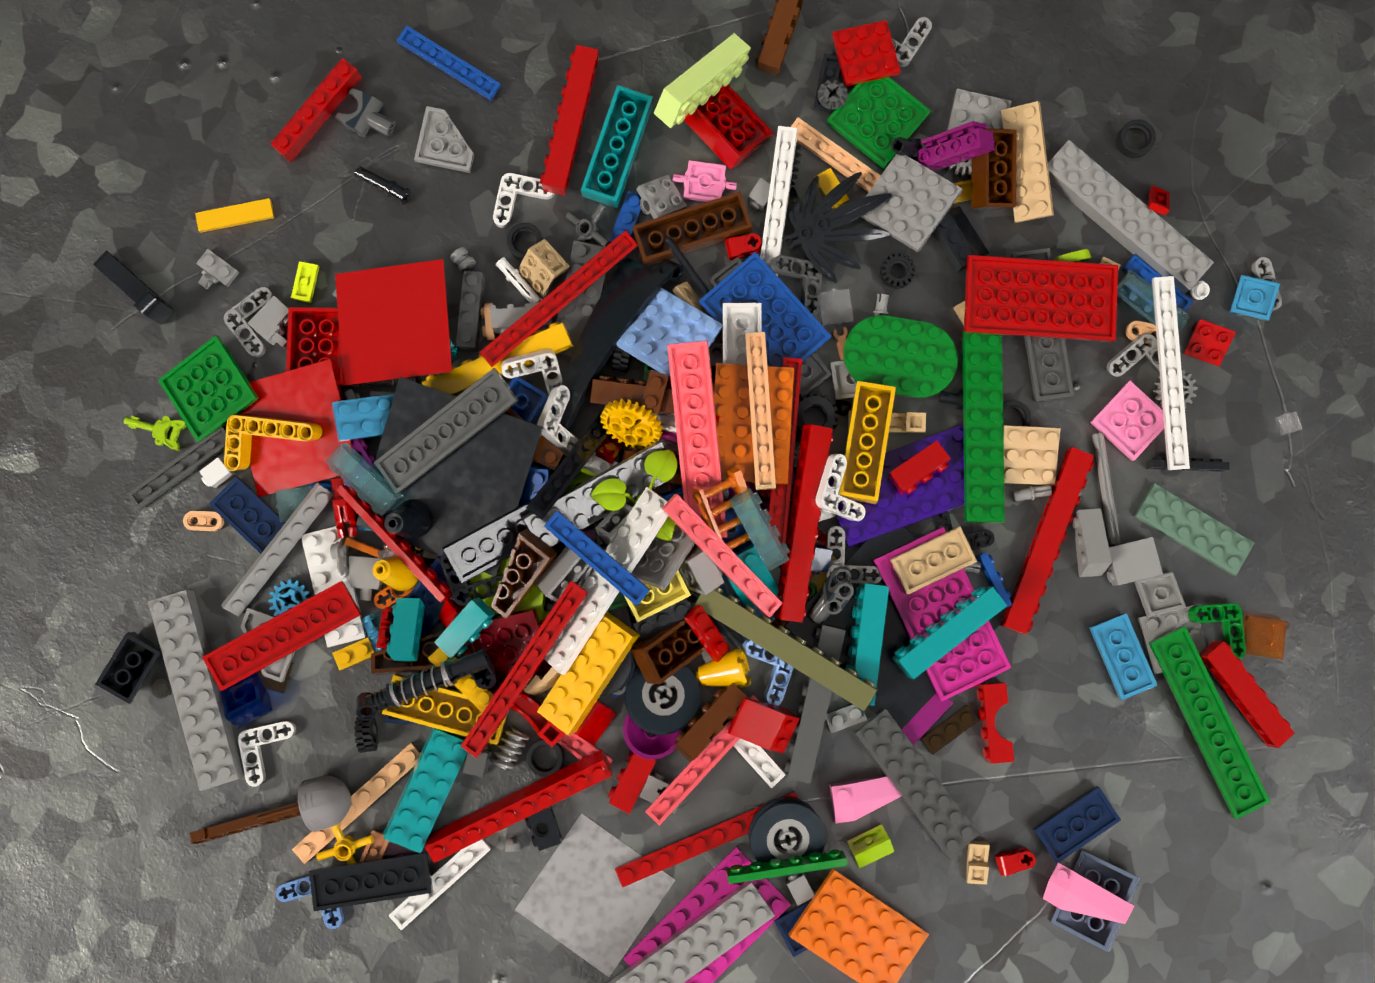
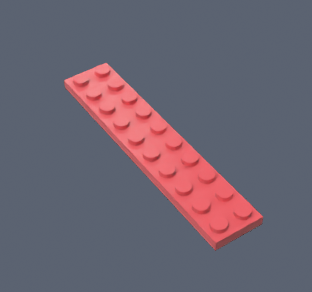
(696, 423)

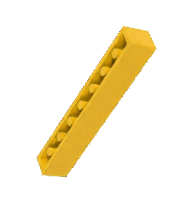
(462, 377)

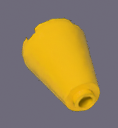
(394, 573)
(730, 669)

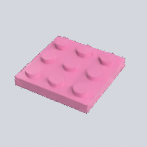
(1130, 420)

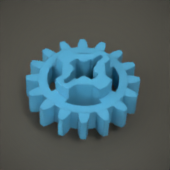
(293, 592)

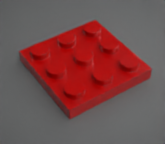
(866, 53)

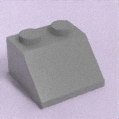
(700, 572)

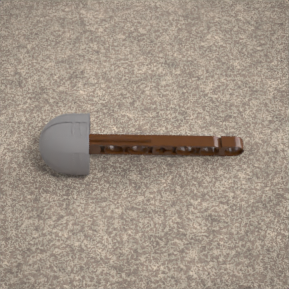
(320, 803)

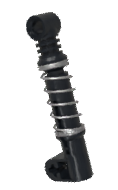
(447, 674)

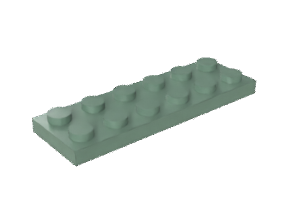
(1194, 529)

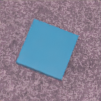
(1255, 297)

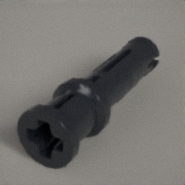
(390, 188)

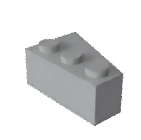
(505, 317)
(1091, 543)
(564, 569)

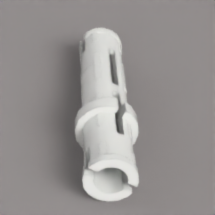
(504, 266)

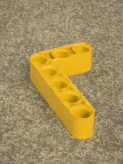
(265, 428)

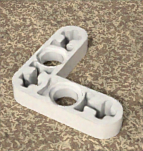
(511, 192)
(540, 364)
(553, 421)
(831, 492)
(254, 746)

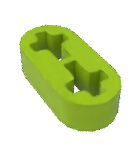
(1077, 256)

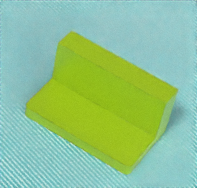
(870, 846)

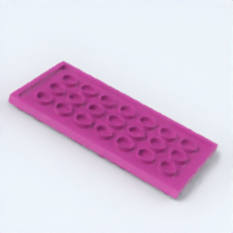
(971, 660)
(698, 900)

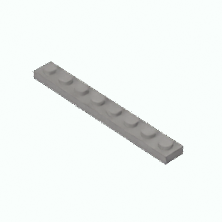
(277, 549)

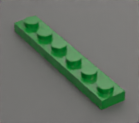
(779, 867)

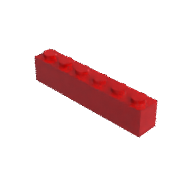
(316, 110)
(1246, 694)

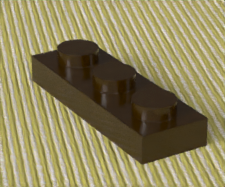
(949, 729)

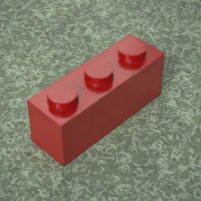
(919, 468)
(631, 782)

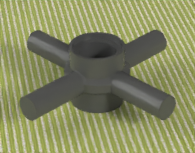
(594, 229)

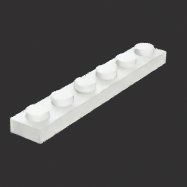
(441, 882)

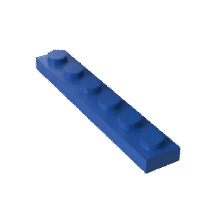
(448, 63)
(597, 558)

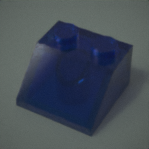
(246, 701)

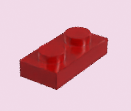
(1159, 200)

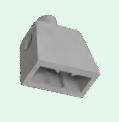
(362, 576)

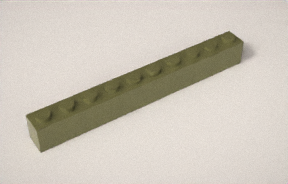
(787, 648)

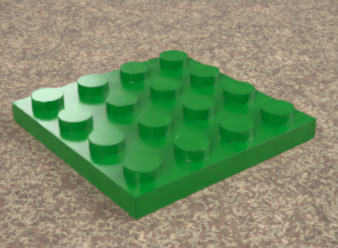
(876, 116)
(208, 388)

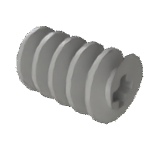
(511, 747)

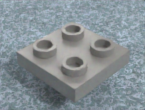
(660, 197)

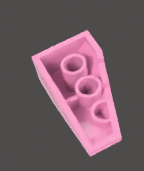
(860, 797)
(1079, 895)

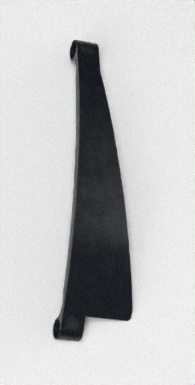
(617, 309)

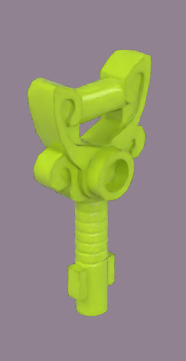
(160, 430)

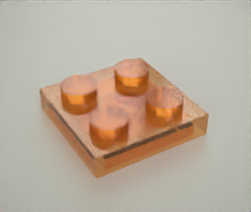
(1264, 637)

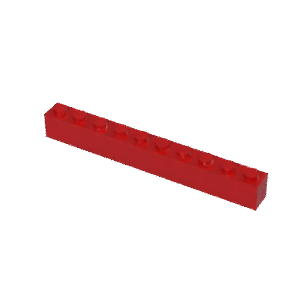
(803, 523)
(1046, 540)
(518, 805)

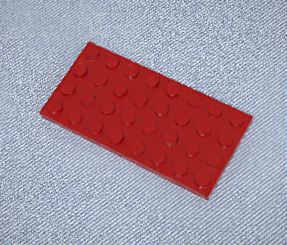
(1041, 298)

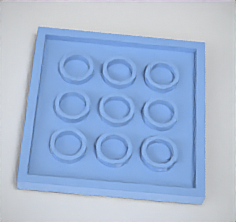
(663, 323)

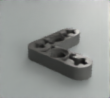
(807, 279)

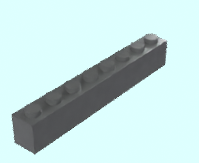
(813, 711)

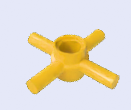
(346, 841)

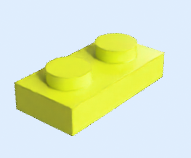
(305, 282)

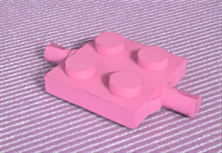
(704, 181)

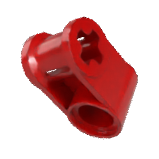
(742, 246)
(1011, 861)

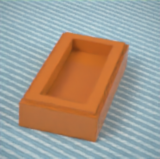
(362, 546)

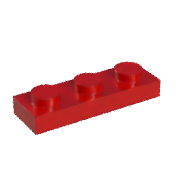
(707, 633)

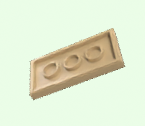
(933, 560)

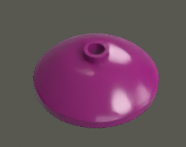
(647, 746)

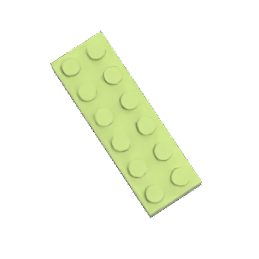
(702, 81)

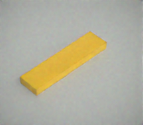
(234, 215)

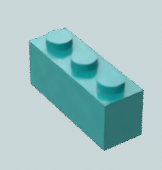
(465, 628)
(406, 629)

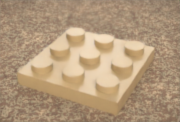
(1030, 454)

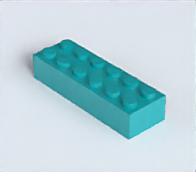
(617, 146)
(868, 631)
(949, 631)
(426, 790)

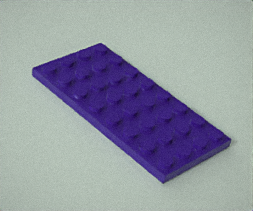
(930, 499)

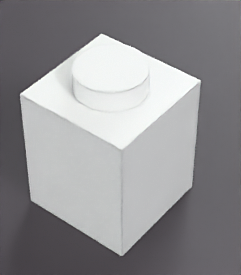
(216, 473)

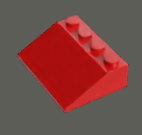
(729, 127)
(313, 339)

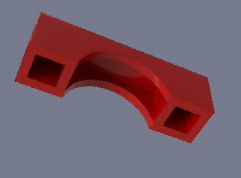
(992, 698)
(528, 708)

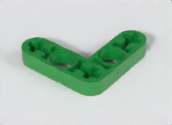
(1227, 620)

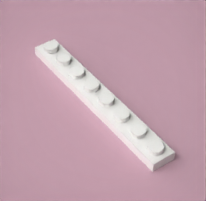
(778, 193)

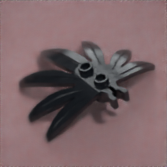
(817, 228)

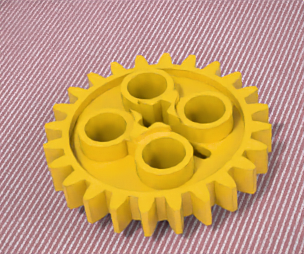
(623, 415)

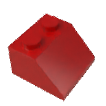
(596, 722)

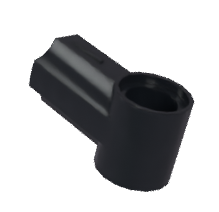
(907, 147)

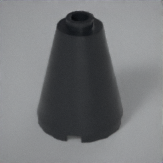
(409, 520)

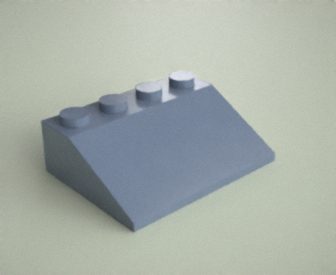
(1110, 877)

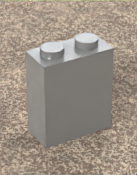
(1133, 562)

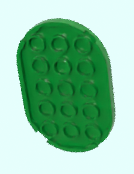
(901, 354)

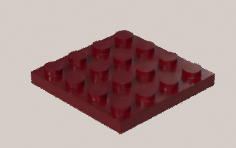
(507, 640)

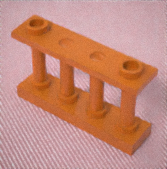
(734, 480)

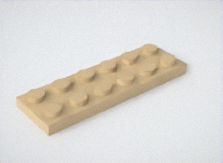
(1032, 171)

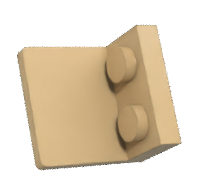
(542, 266)

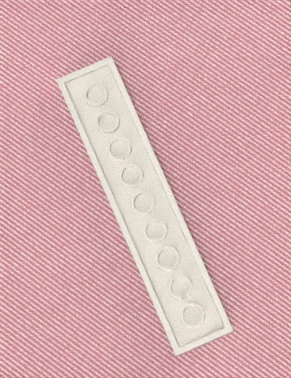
(627, 549)

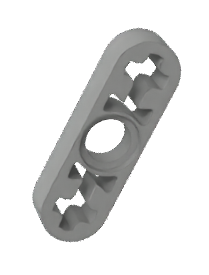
(1257, 272)

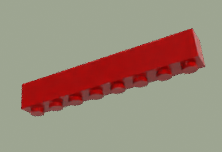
(570, 120)

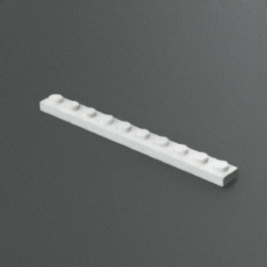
(1170, 373)

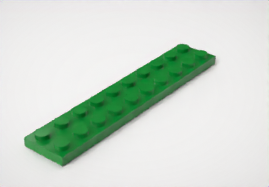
(983, 428)
(1209, 722)

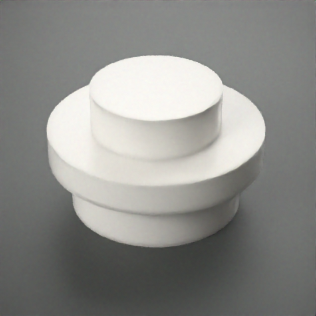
(1200, 290)

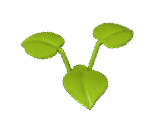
(612, 496)

